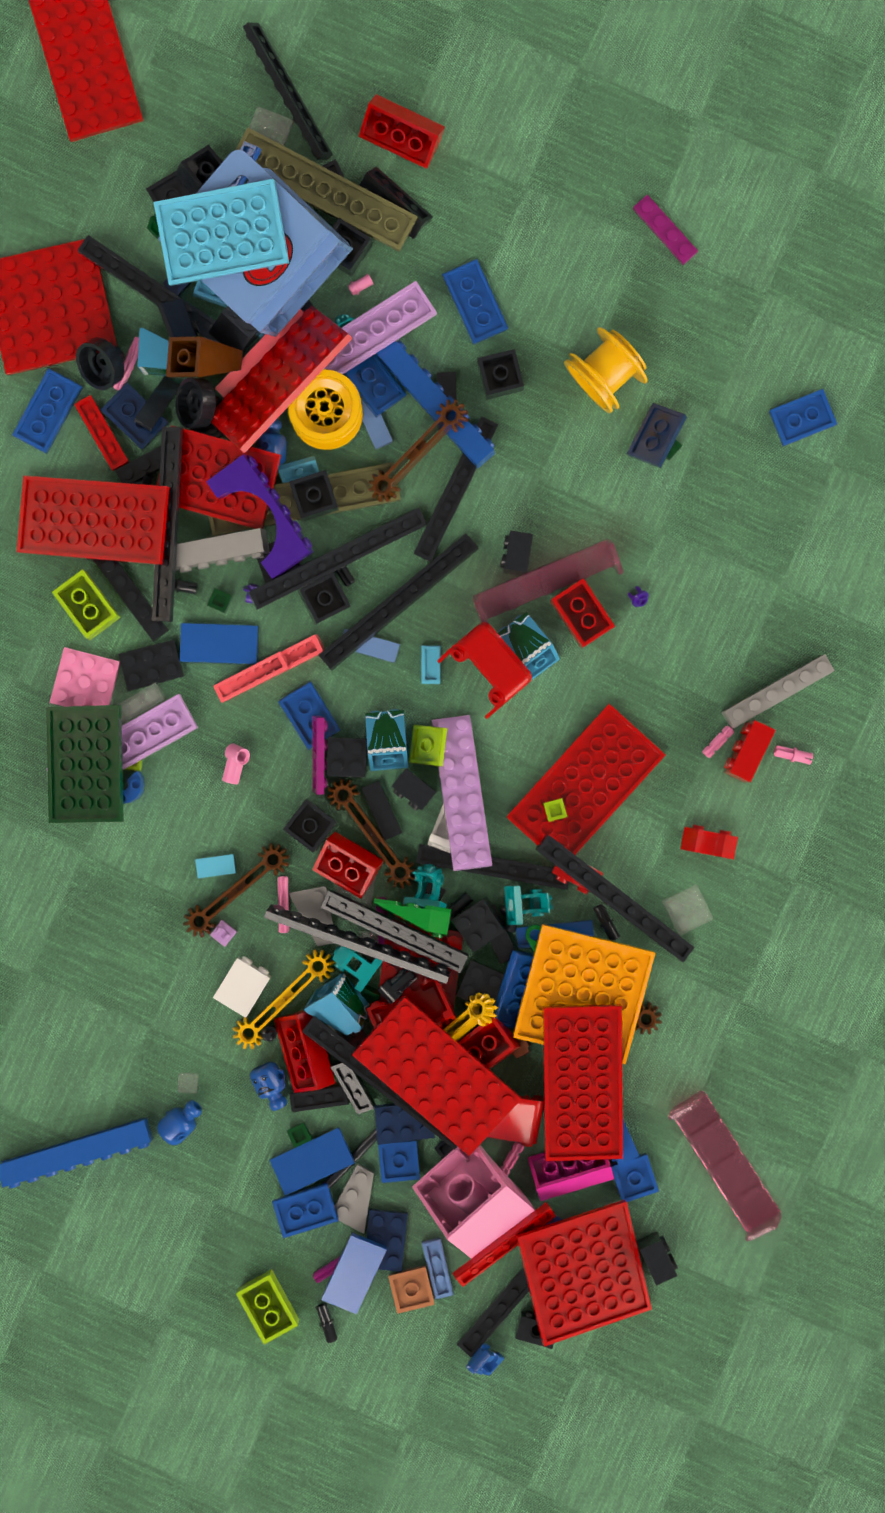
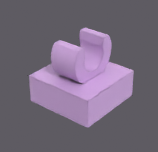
(223, 933)

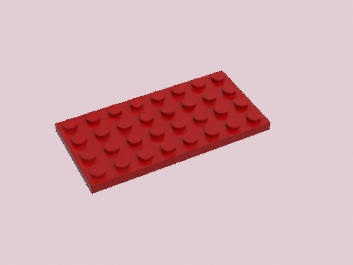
(86, 66)
(279, 378)
(93, 519)
(591, 779)
(436, 1076)
(583, 1082)

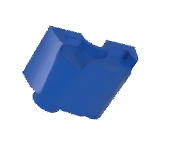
(134, 789)
(484, 1361)

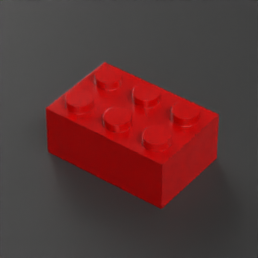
(582, 613)
(749, 751)

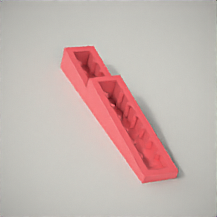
(253, 358)
(269, 668)

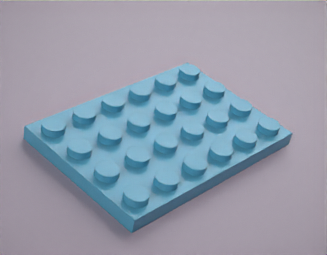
(221, 232)

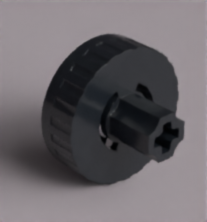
(100, 370)
(193, 409)

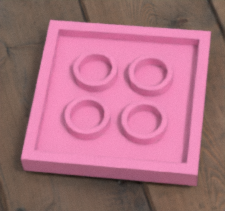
(84, 679)

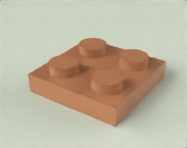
(411, 1289)

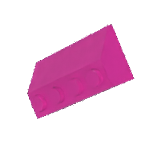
(563, 1177)

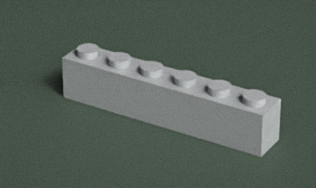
(221, 549)
(778, 691)

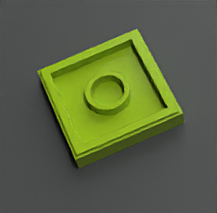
(428, 745)

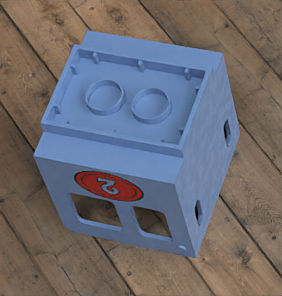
(276, 293)

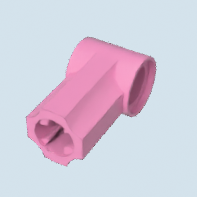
(236, 758)

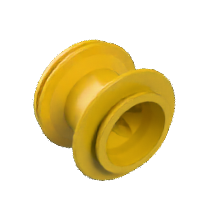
(607, 369)
(343, 426)

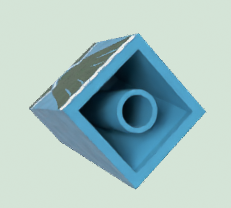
(152, 353)
(529, 644)
(386, 740)
(339, 1005)

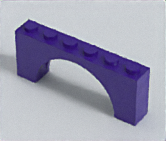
(290, 544)

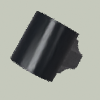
(394, 987)

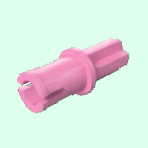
(793, 754)

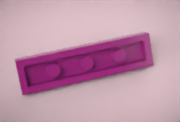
(665, 230)
(319, 764)

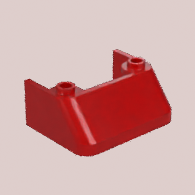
(494, 661)

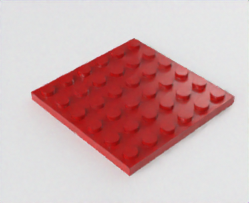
(50, 307)
(584, 1272)

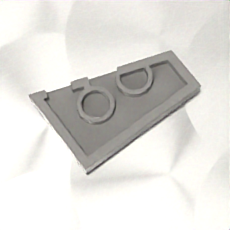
(309, 905)
(355, 1198)

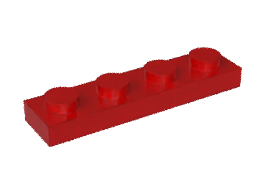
(101, 433)

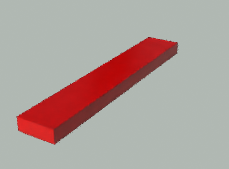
(502, 1245)

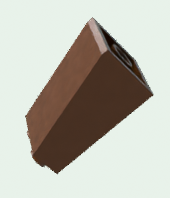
(200, 357)

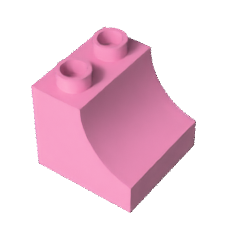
(472, 1199)

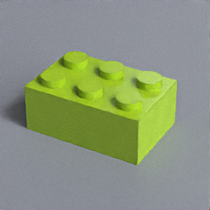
(86, 604)
(267, 1306)

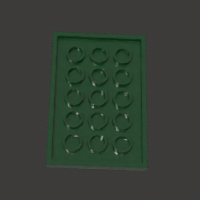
(84, 764)

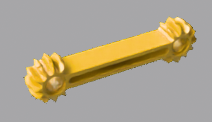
(282, 1000)
(472, 1016)

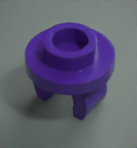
(251, 586)
(639, 599)

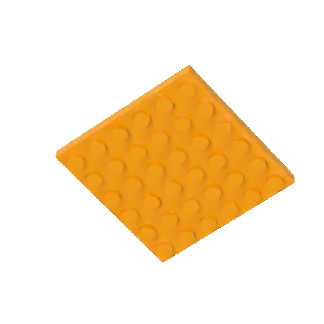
(583, 971)

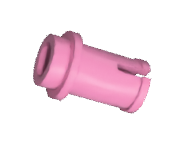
(360, 284)

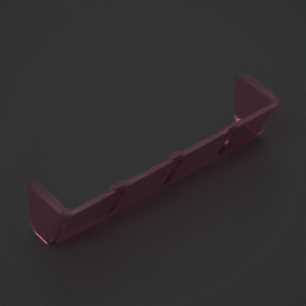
(546, 579)
(727, 1165)

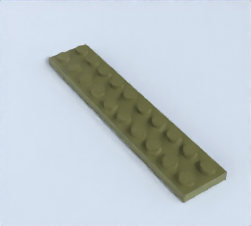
(334, 193)
(348, 488)

